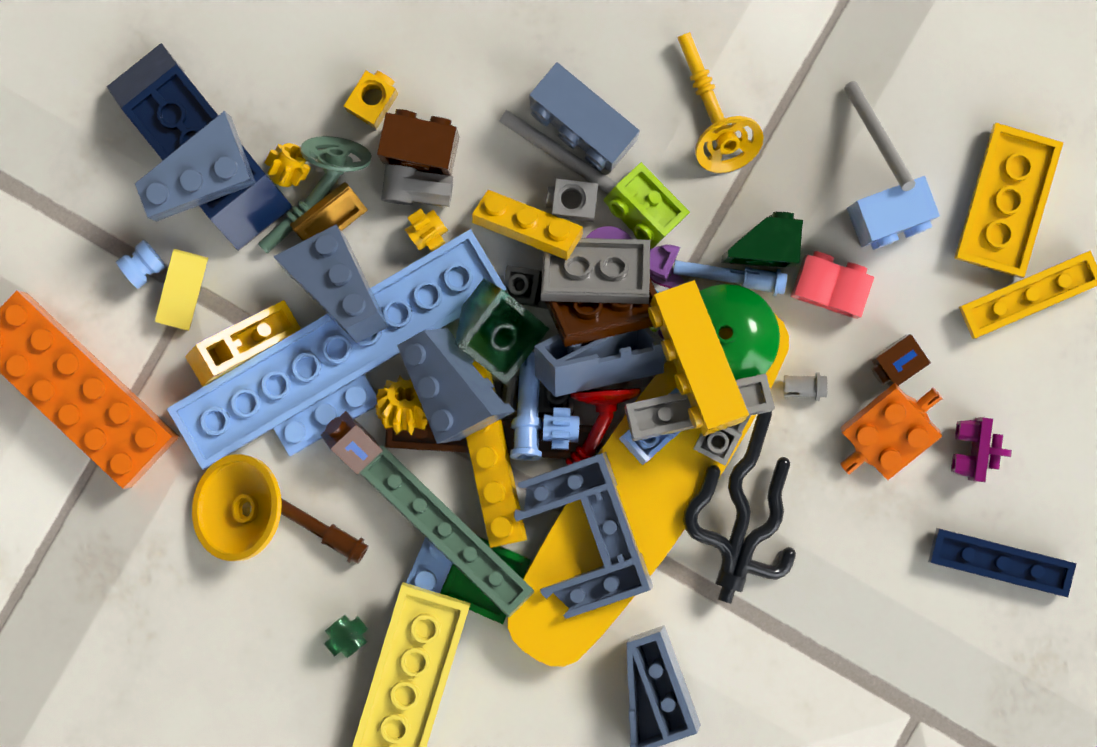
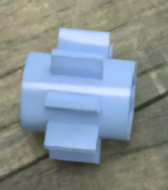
(561, 428)

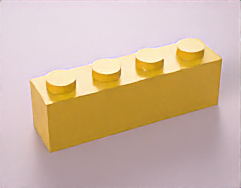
(698, 358)

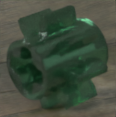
(346, 636)

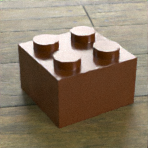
(418, 143)

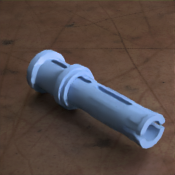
(527, 422)

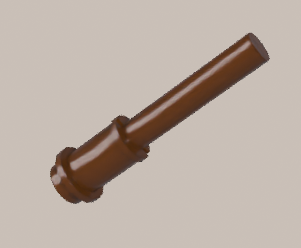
(331, 536)

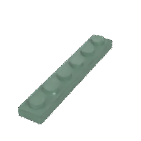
(447, 532)

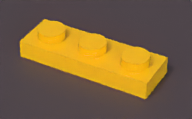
(527, 224)

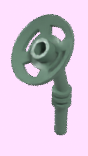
(334, 163)

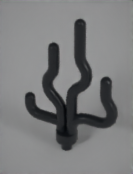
(738, 550)

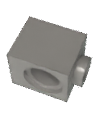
(587, 192)

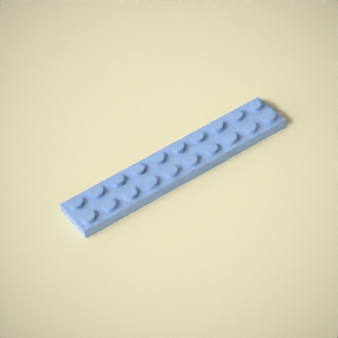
(325, 357)

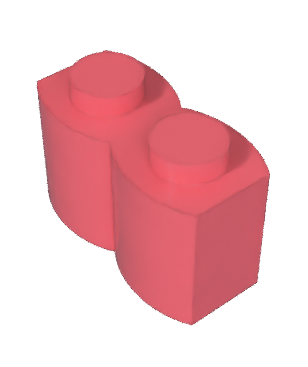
(832, 285)

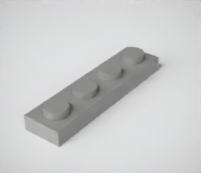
(670, 412)

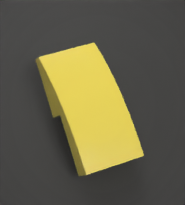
(181, 289)

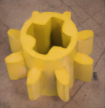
(287, 165)
(426, 230)

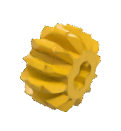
(400, 406)

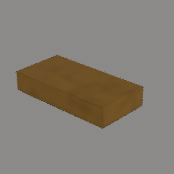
(337, 208)

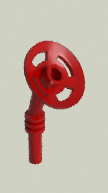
(605, 403)

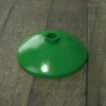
(753, 326)

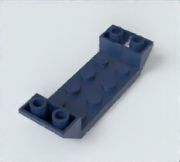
(169, 113)

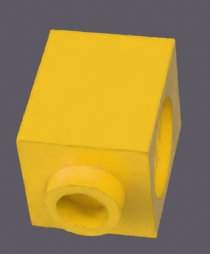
(367, 113)

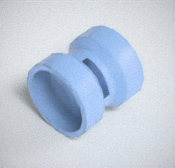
(143, 262)

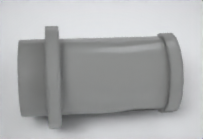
(805, 386)

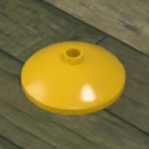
(224, 503)

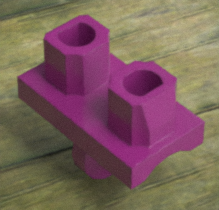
(979, 433)

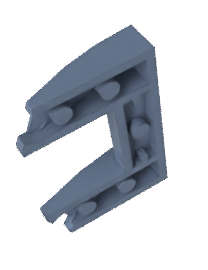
(624, 567)

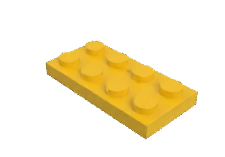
(1008, 200)

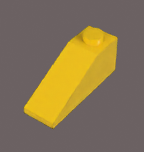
(241, 342)

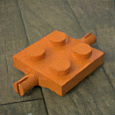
(891, 431)

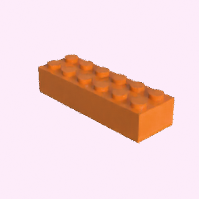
(79, 392)

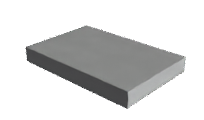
(599, 272)

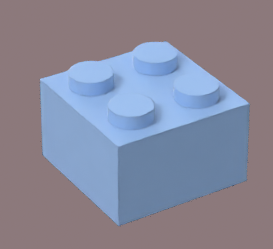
(891, 212)

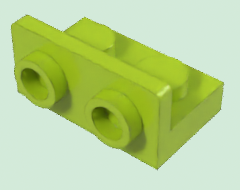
(645, 205)

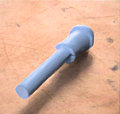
(749, 278)

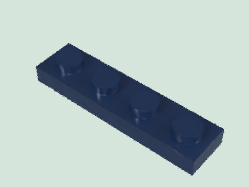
(1002, 562)

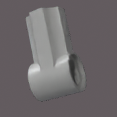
(407, 185)

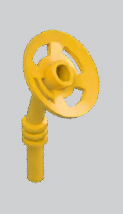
(724, 134)

